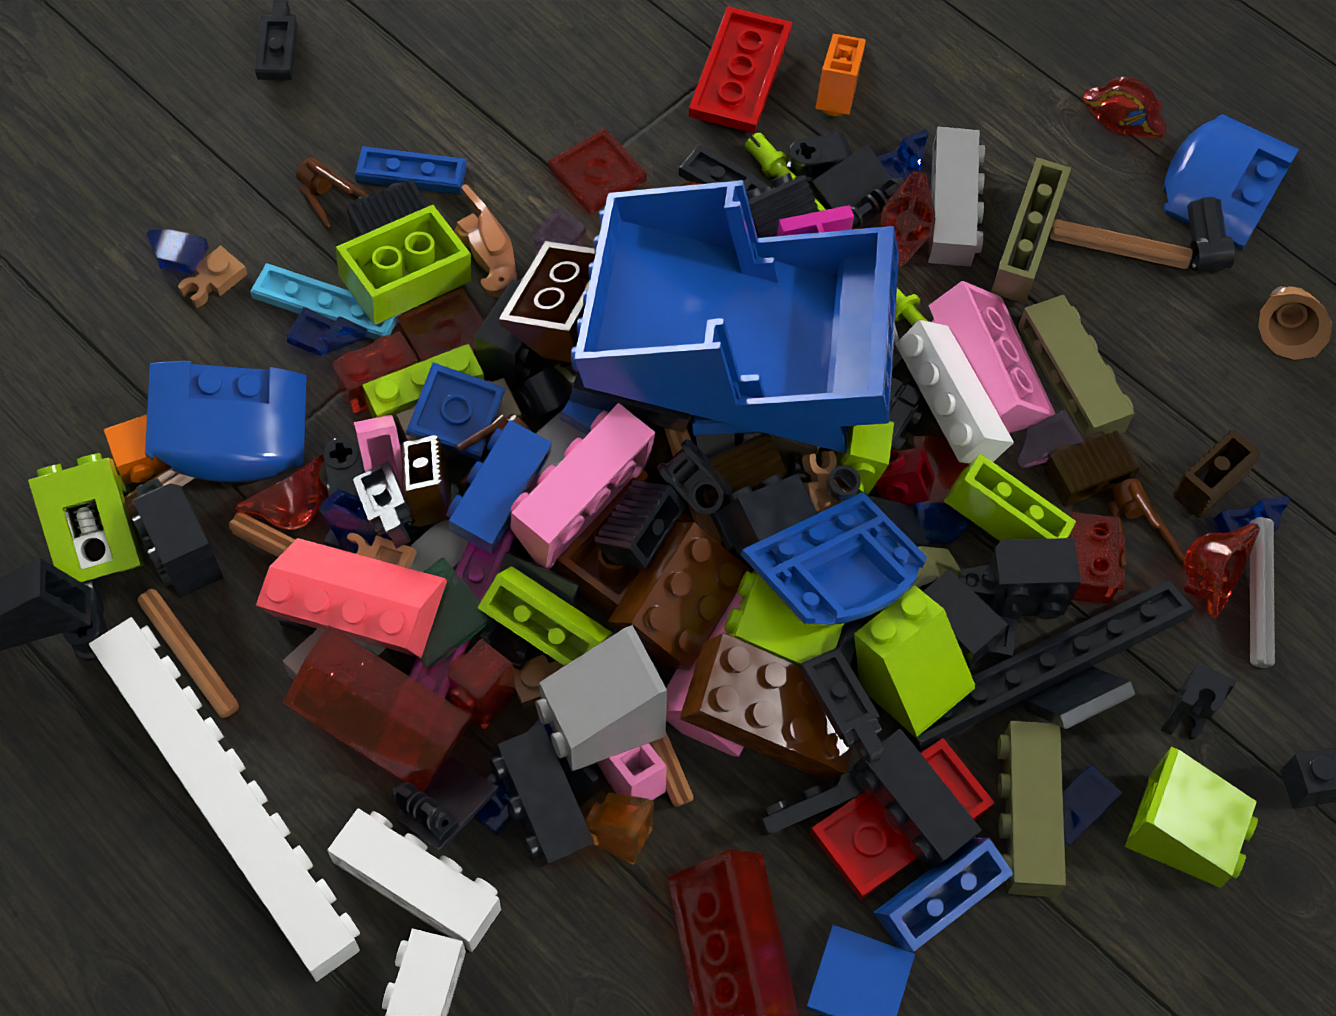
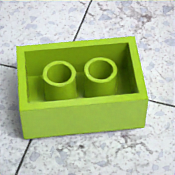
(403, 264)

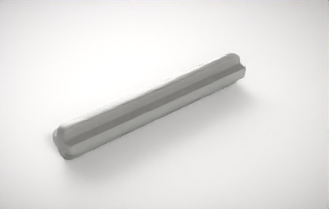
(1262, 596)

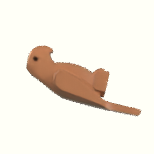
(488, 245)

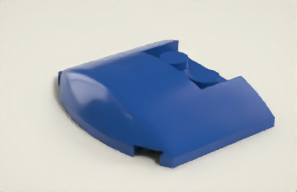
(1232, 165)
(225, 420)
(838, 563)

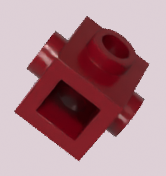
(906, 478)

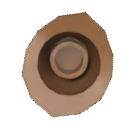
(1294, 323)

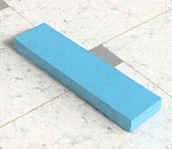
(297, 291)

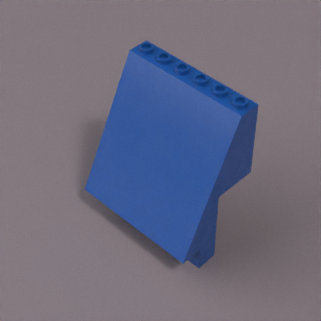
(738, 324)

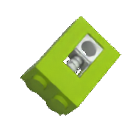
(88, 482)

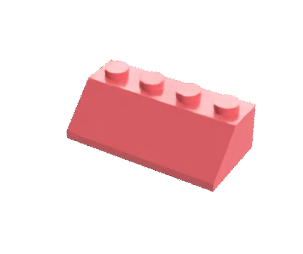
(353, 595)

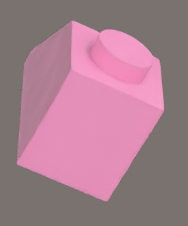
(379, 444)

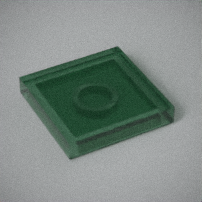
(456, 616)

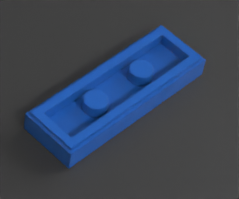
(426, 170)

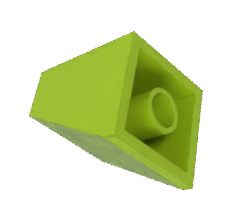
(773, 627)
(912, 661)
(1193, 820)

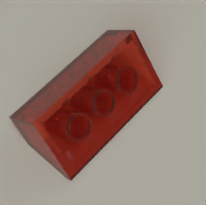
(376, 709)
(731, 937)

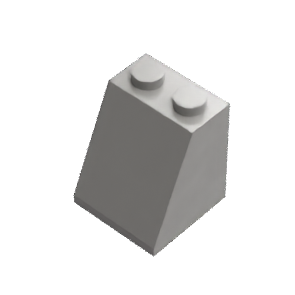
(604, 701)

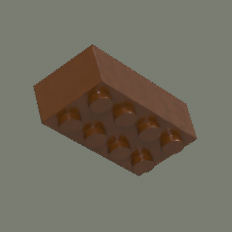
(763, 707)

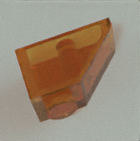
(621, 824)

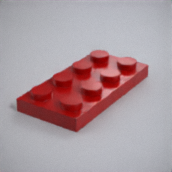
(740, 69)
(869, 847)

